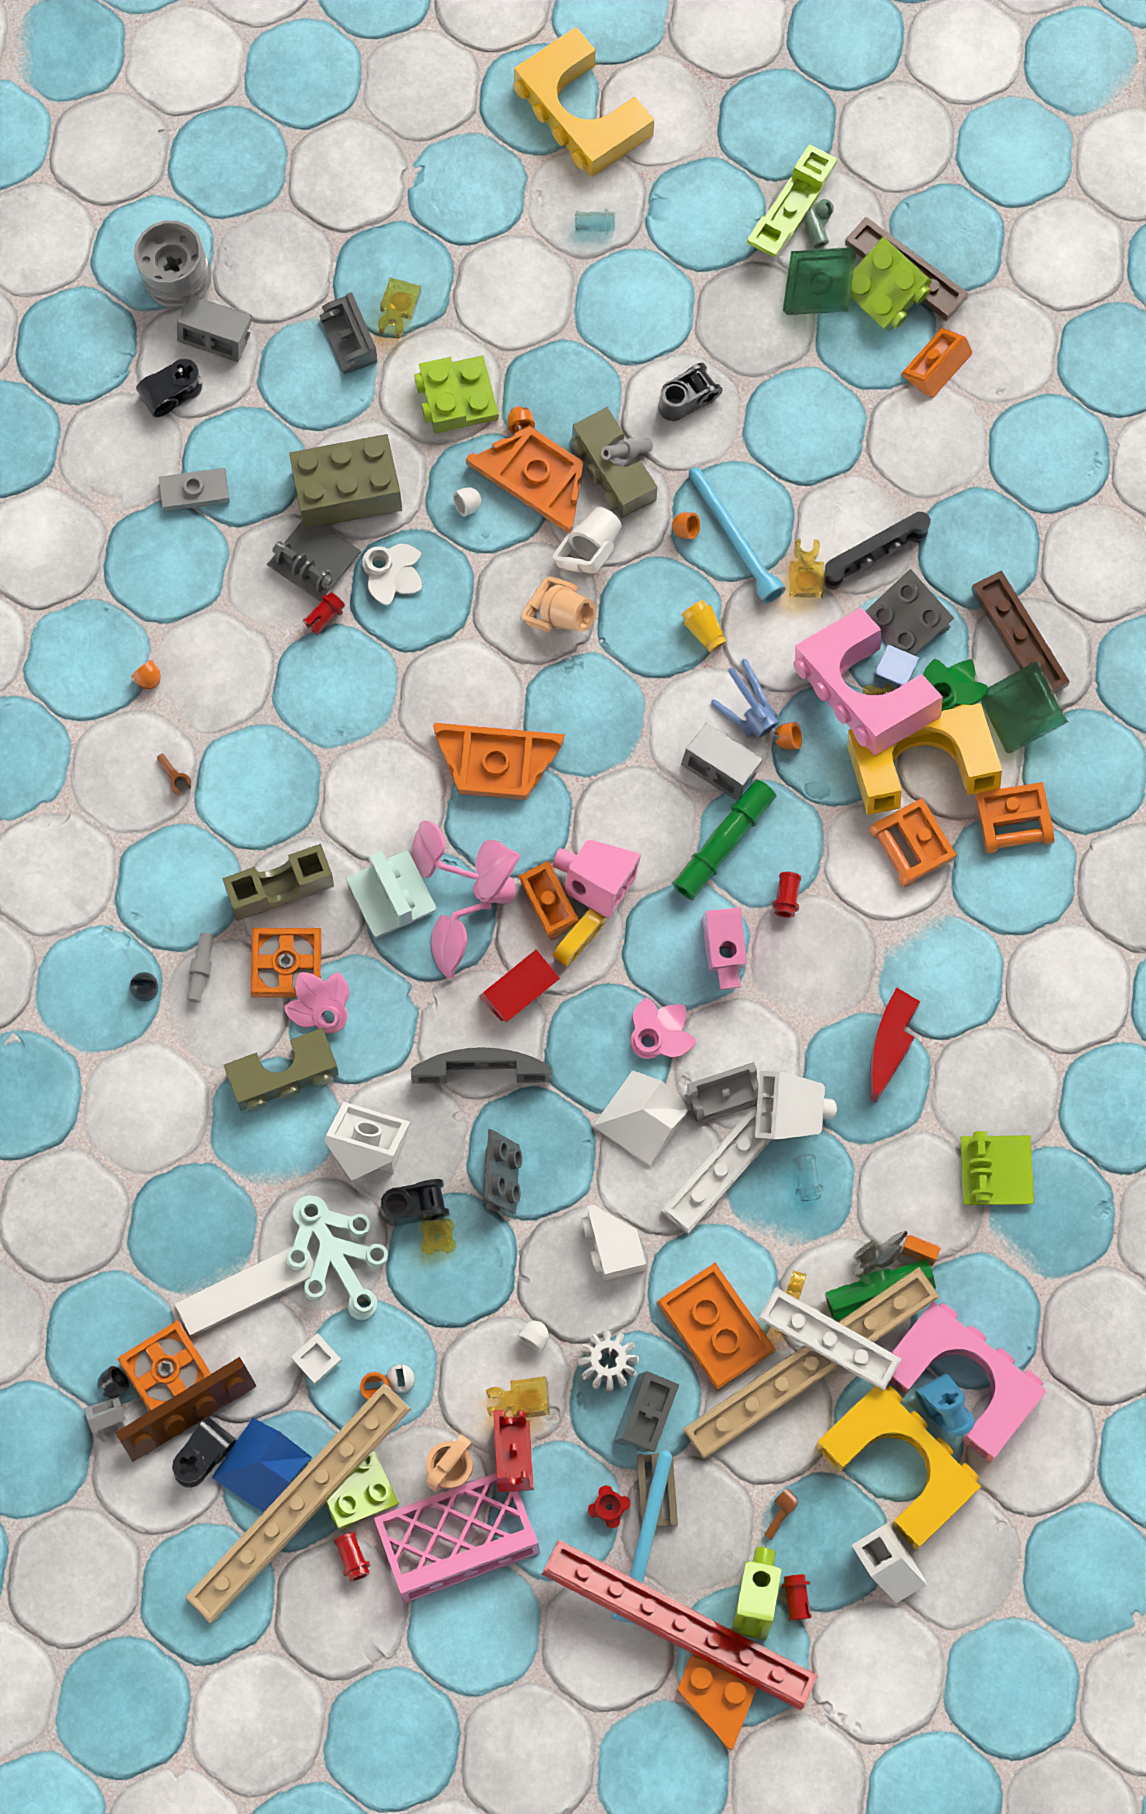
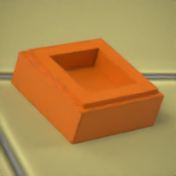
(920, 1249)

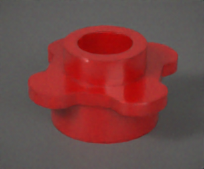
(605, 1497)

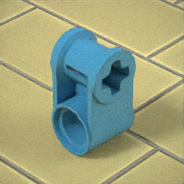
(945, 1405)

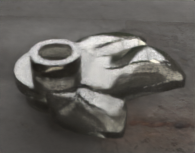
(875, 1255)

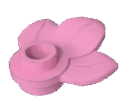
(316, 998)
(663, 1027)

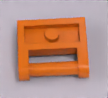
(1010, 807)
(922, 837)

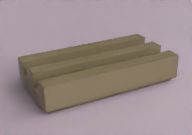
(641, 1460)

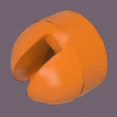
(519, 419)
(686, 525)
(147, 675)
(789, 736)
(368, 1378)

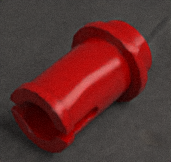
(325, 612)
(787, 895)
(352, 1557)
(797, 1597)

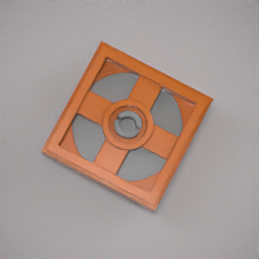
(279, 958)
(163, 1365)

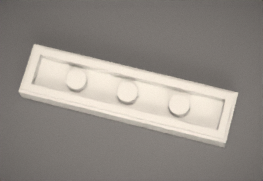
(716, 1175)
(242, 1292)
(829, 1339)

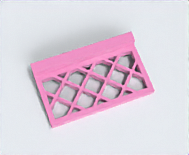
(463, 1565)

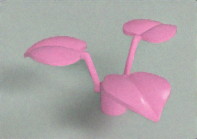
(492, 885)

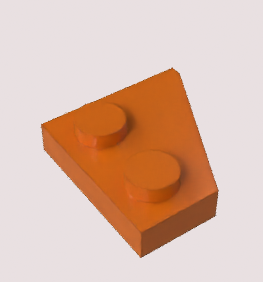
(717, 1698)

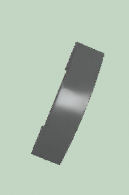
(481, 1058)

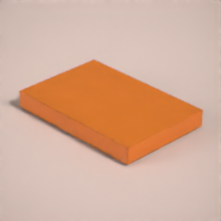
(716, 1326)

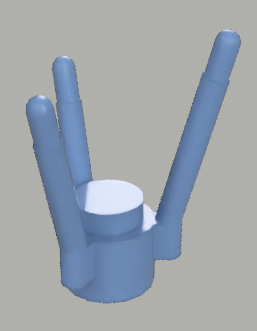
(760, 716)

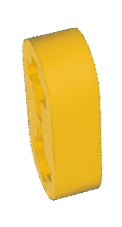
(579, 937)

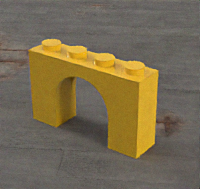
(591, 141)
(958, 731)
(882, 1417)

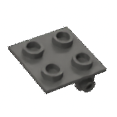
(313, 559)
(909, 614)
(501, 1171)

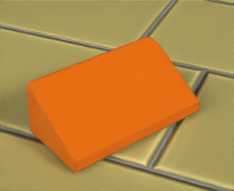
(938, 361)
(549, 899)

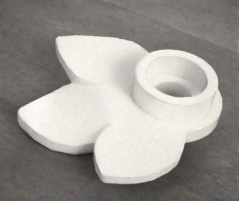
(396, 575)

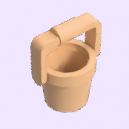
(559, 607)
(449, 1464)

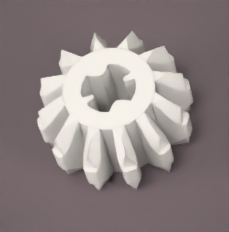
(595, 1359)

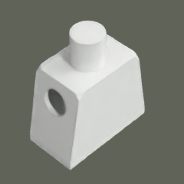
(790, 1106)

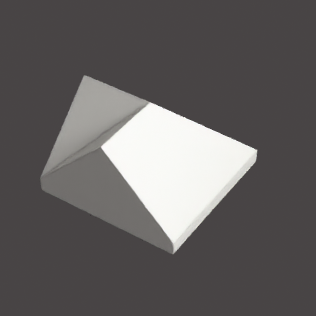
(642, 1116)
(366, 1140)

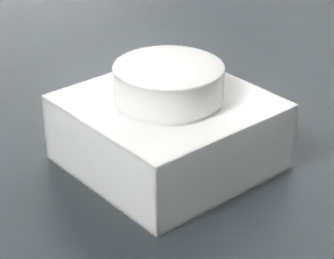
(316, 1359)

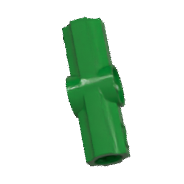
(850, 1297)

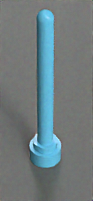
(768, 586)
(649, 1520)

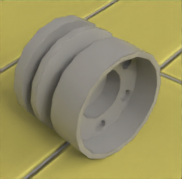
(170, 248)

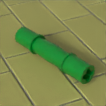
(724, 839)

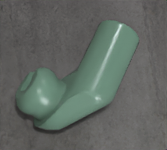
(816, 221)

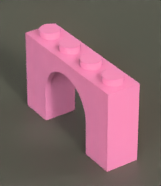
(875, 719)
(1012, 1391)

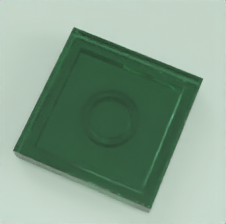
(819, 281)
(1023, 707)

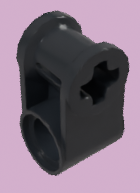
(692, 388)
(168, 389)
(417, 1203)
(206, 1448)

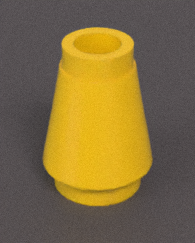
(704, 625)

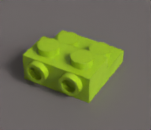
(888, 285)
(456, 393)

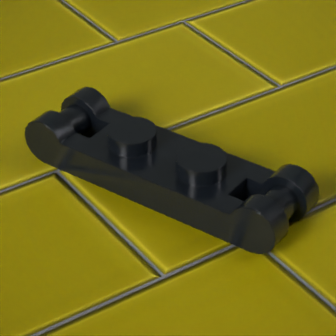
(886, 542)

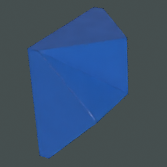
(261, 1465)

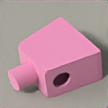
(598, 874)
(725, 930)

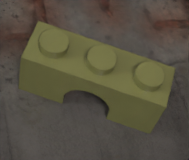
(625, 487)
(299, 877)
(256, 1085)

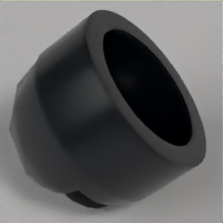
(144, 993)
(113, 1382)

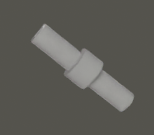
(626, 449)
(200, 967)

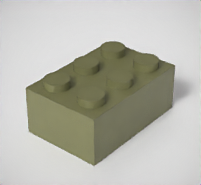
(346, 481)

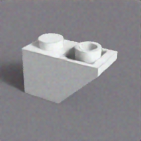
(616, 1244)
(889, 1562)

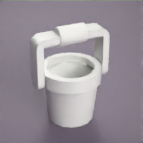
(591, 540)

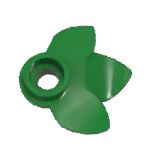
(956, 683)

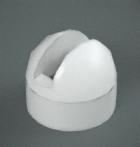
(466, 501)
(534, 1335)
(409, 1378)

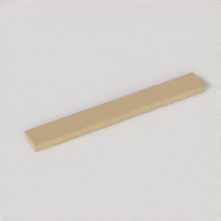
(806, 1366)
(298, 1503)

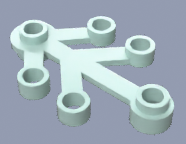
(333, 1251)

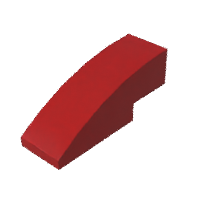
(891, 1041)

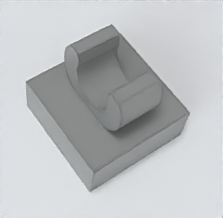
(105, 1414)

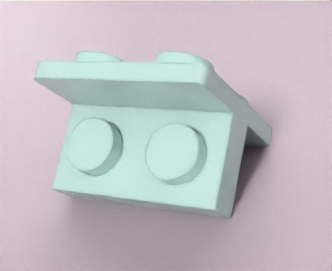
(391, 893)

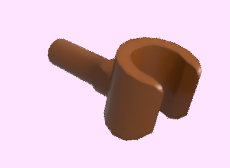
(173, 774)
(787, 1503)

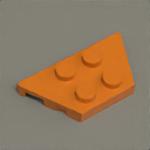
(534, 473)
(496, 759)

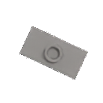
(194, 489)

